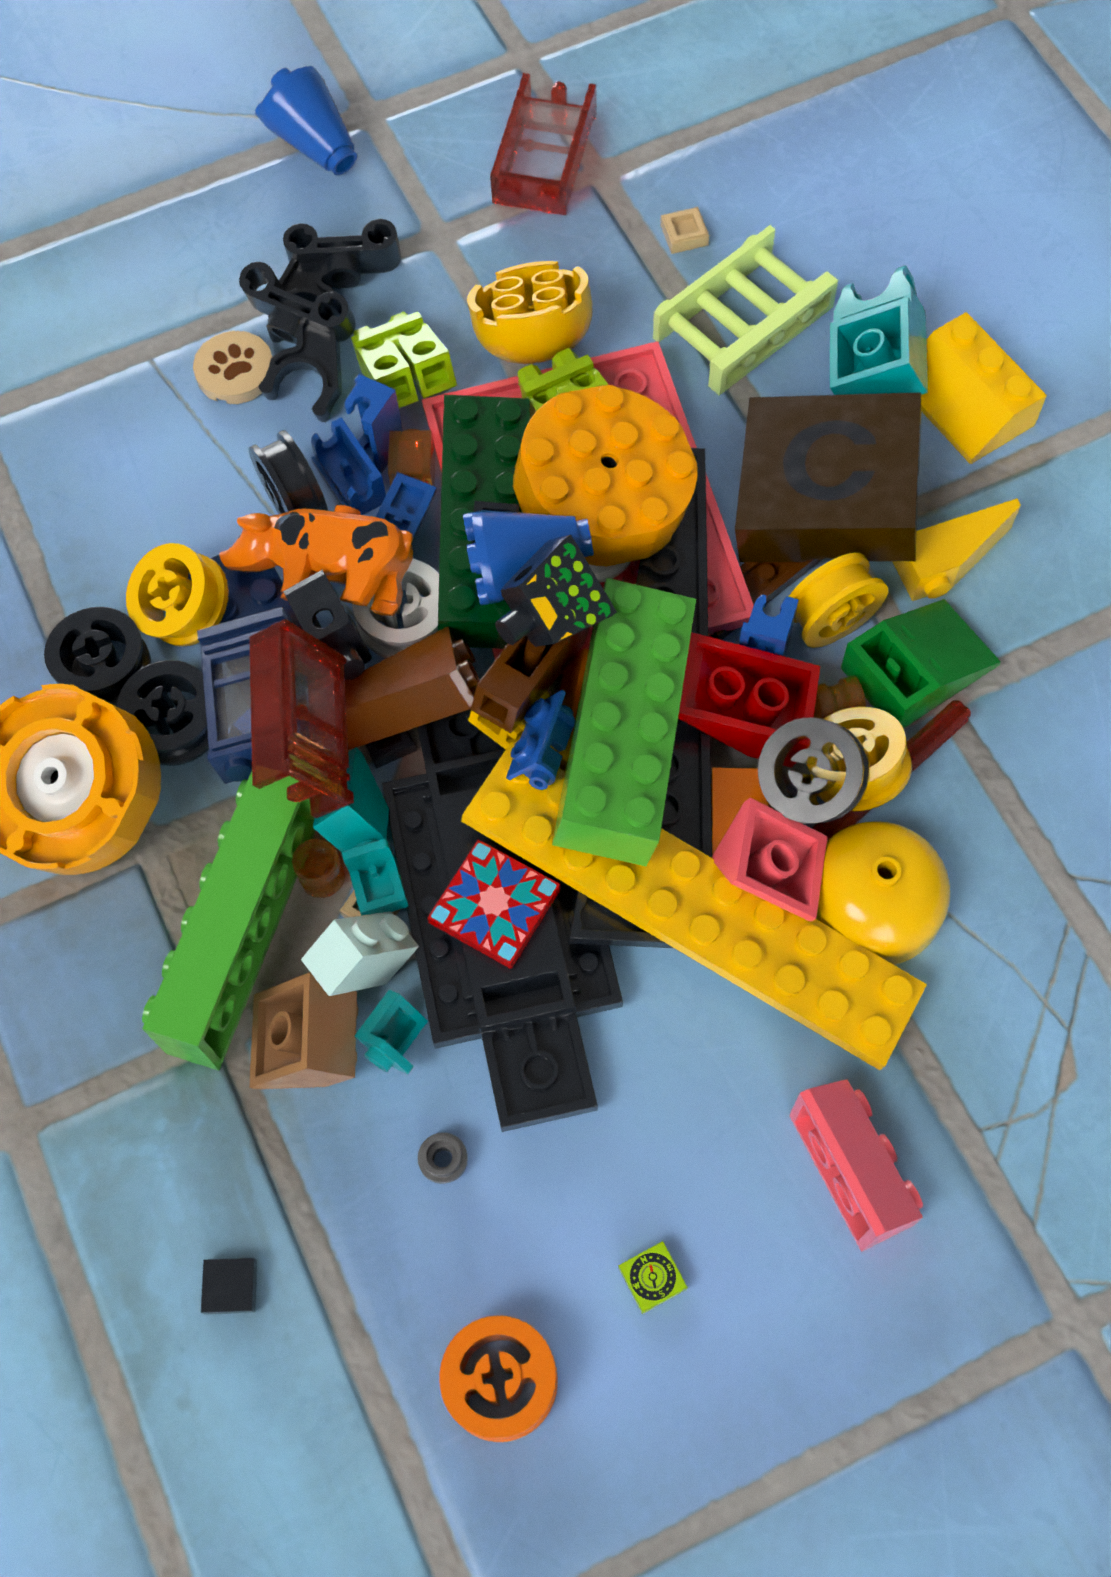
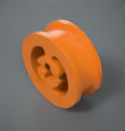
(458, 1388)

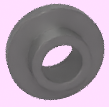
(436, 1144)

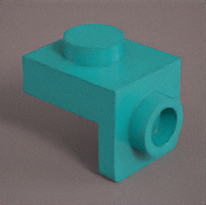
(375, 877)
(391, 1032)

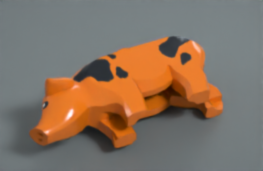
(347, 546)

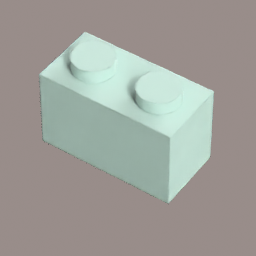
(359, 952)

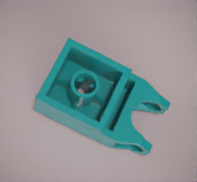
(879, 341)

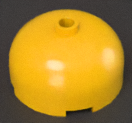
(531, 311)
(869, 905)

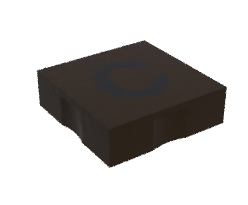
(830, 478)

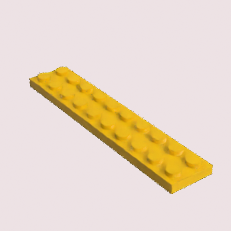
(695, 909)

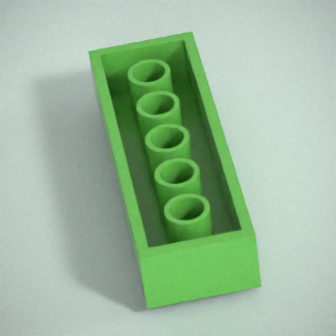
(626, 725)
(229, 925)

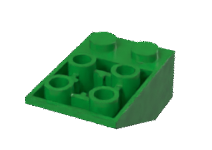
(917, 660)

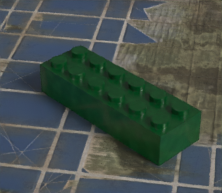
(477, 465)

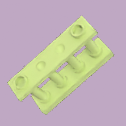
(755, 341)

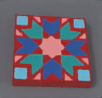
(494, 904)

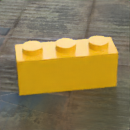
(976, 390)

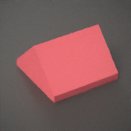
(773, 858)

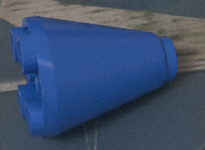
(307, 118)
(509, 540)

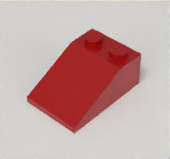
(745, 694)

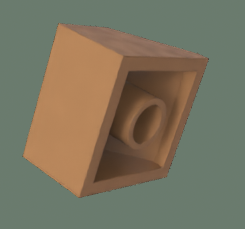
(302, 1036)

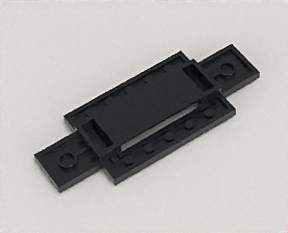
(518, 1012)

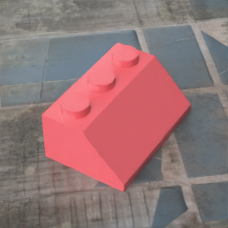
(855, 1162)

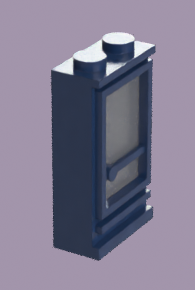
(227, 691)

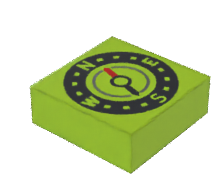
(652, 1277)

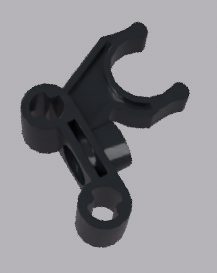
(336, 260)
(307, 327)

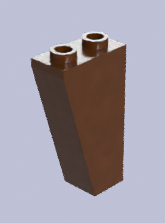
(522, 677)
(411, 689)

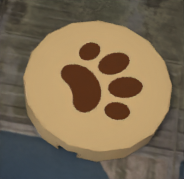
(232, 366)

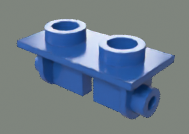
(546, 725)

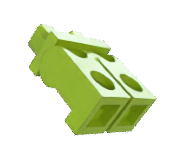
(403, 351)
(568, 375)

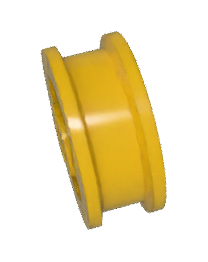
(163, 585)
(837, 599)
(886, 753)

